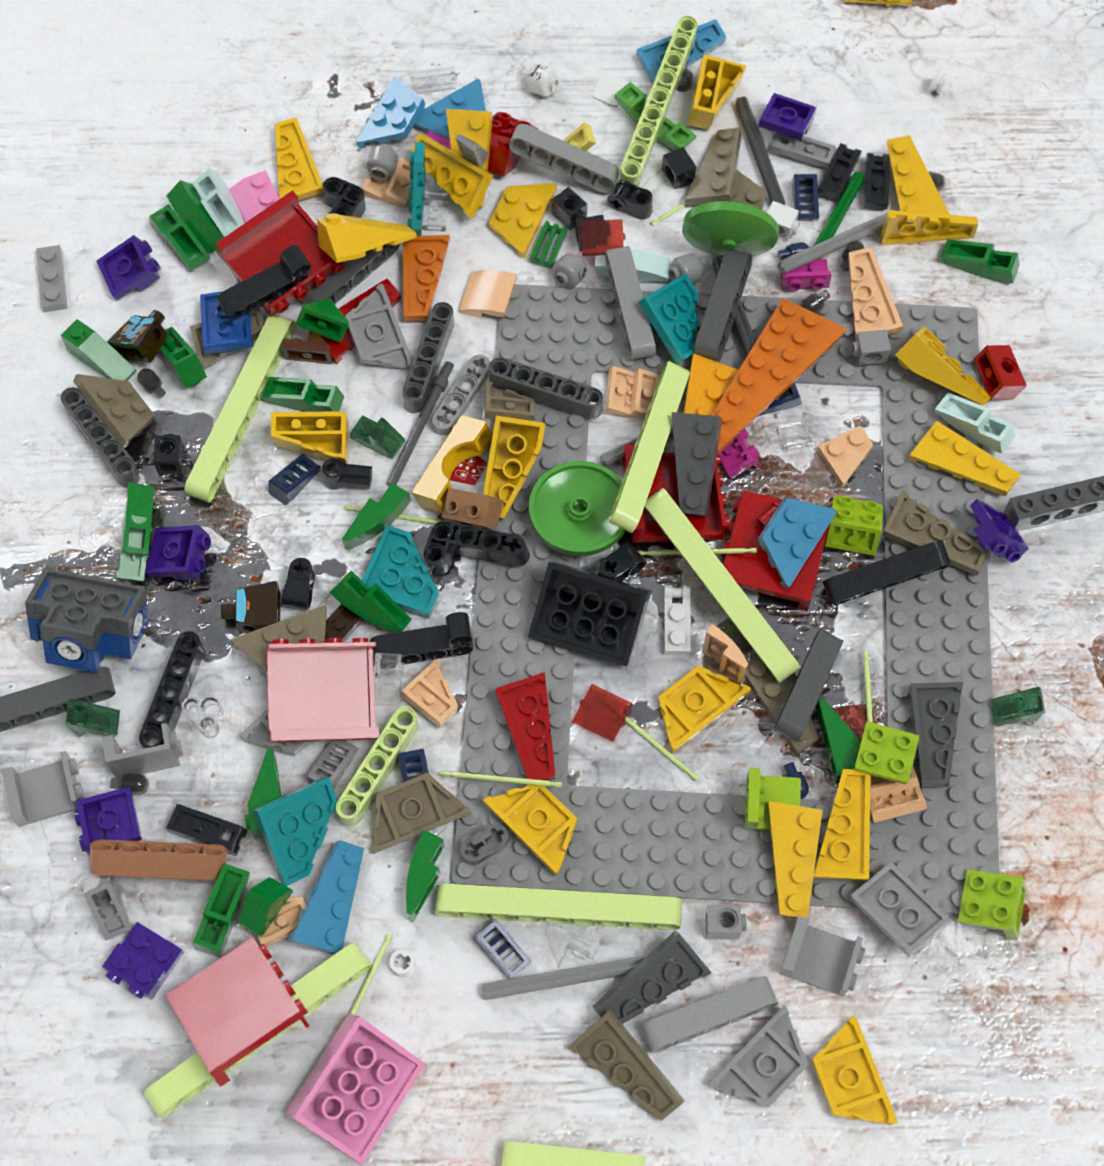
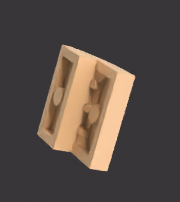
(392, 190)
(488, 293)
(629, 392)
(725, 651)
(895, 799)

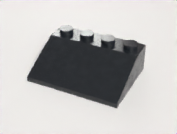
(589, 613)

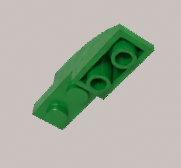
(136, 532)

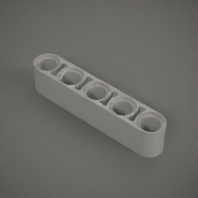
(564, 158)
(627, 294)
(708, 1014)

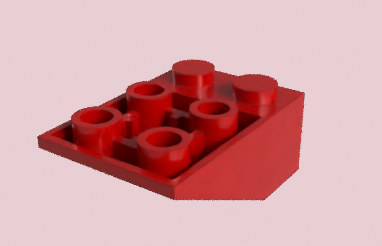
(501, 158)

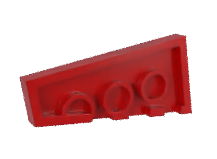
(338, 349)
(528, 720)

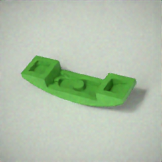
(633, 102)

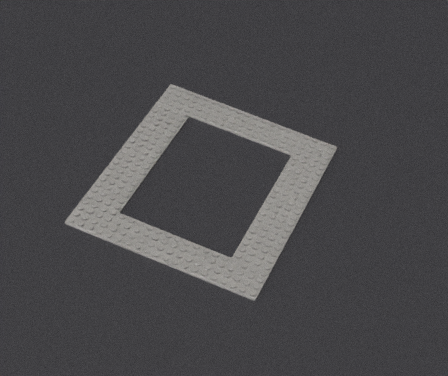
(934, 634)

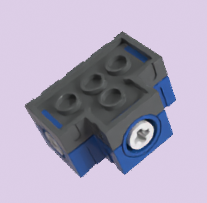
(85, 618)

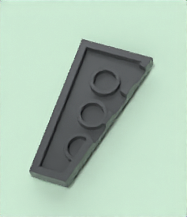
(695, 455)
(935, 721)
(659, 974)

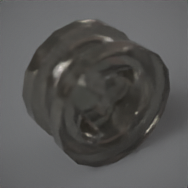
(683, 85)

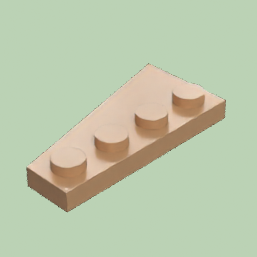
(870, 295)

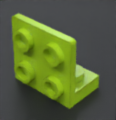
(855, 525)
(886, 752)
(767, 788)
(993, 901)

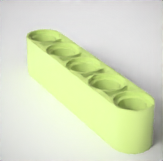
(377, 778)
(544, 1155)

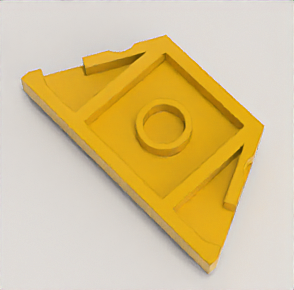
(521, 214)
(697, 703)
(536, 821)
(851, 1078)

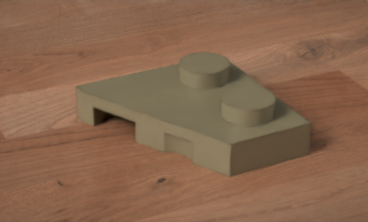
(507, 404)

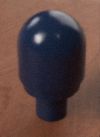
(791, 250)
(792, 772)

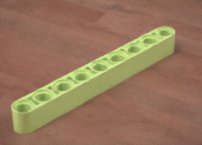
(662, 91)
(239, 409)
(649, 447)
(721, 585)
(558, 906)
(312, 990)

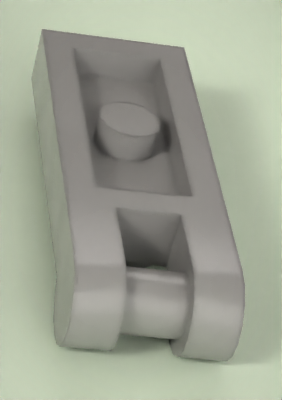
(806, 150)

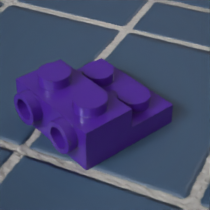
(787, 116)
(129, 267)
(997, 532)
(178, 552)
(107, 818)
(142, 961)

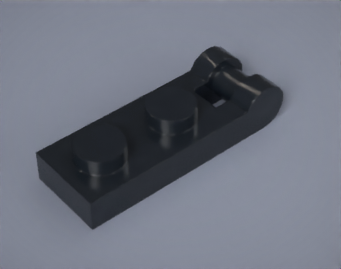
(839, 172)
(877, 181)
(205, 828)

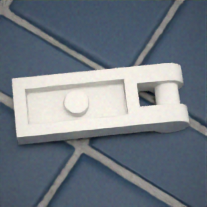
(677, 621)

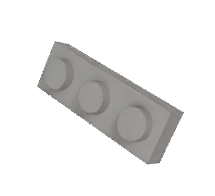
(51, 278)

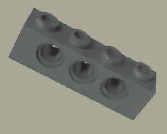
(1056, 504)

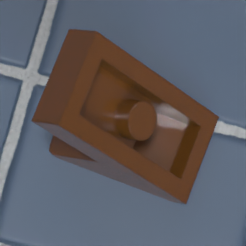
(312, 350)

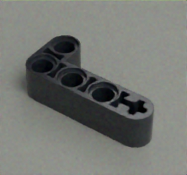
(344, 197)
(265, 285)
(509, 549)
(429, 642)

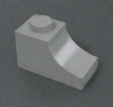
(107, 905)

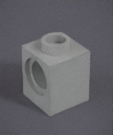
(871, 347)
(713, 927)

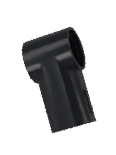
(349, 475)

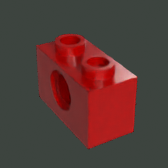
(1000, 372)

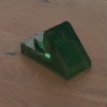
(377, 436)
(1018, 706)
(91, 718)

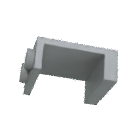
(143, 760)
(43, 791)
(822, 958)

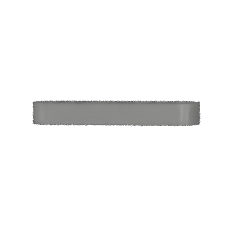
(461, 394)

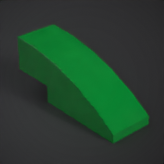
(188, 207)
(178, 237)
(981, 260)
(303, 395)
(376, 516)
(370, 603)
(422, 872)
(221, 910)

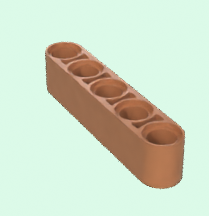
(157, 859)

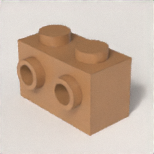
(472, 509)

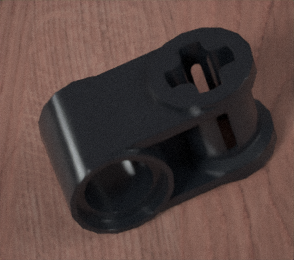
(632, 200)
(622, 563)
(298, 587)

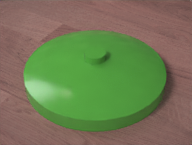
(730, 226)
(574, 506)

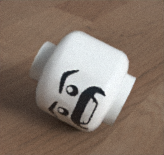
(542, 80)

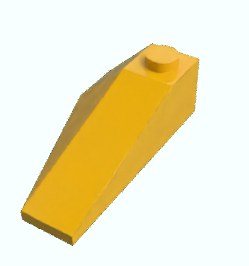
(349, 237)
(927, 357)
(511, 457)

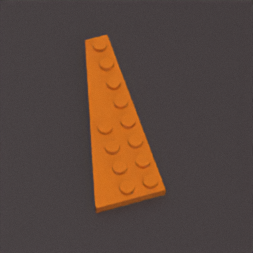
(779, 357)

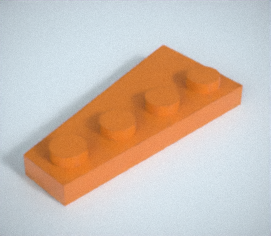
(421, 274)

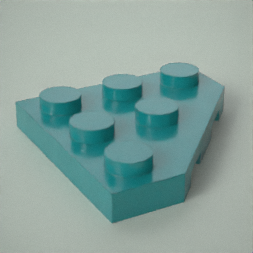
(417, 188)
(674, 316)
(402, 572)
(296, 828)

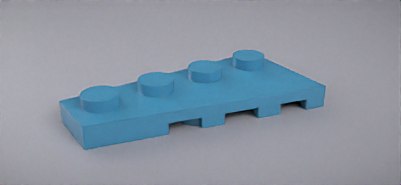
(707, 38)
(327, 914)

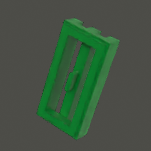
(554, 230)

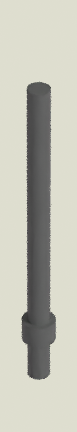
(439, 385)

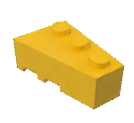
(712, 89)
(312, 433)

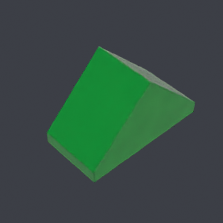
(324, 319)
(263, 905)

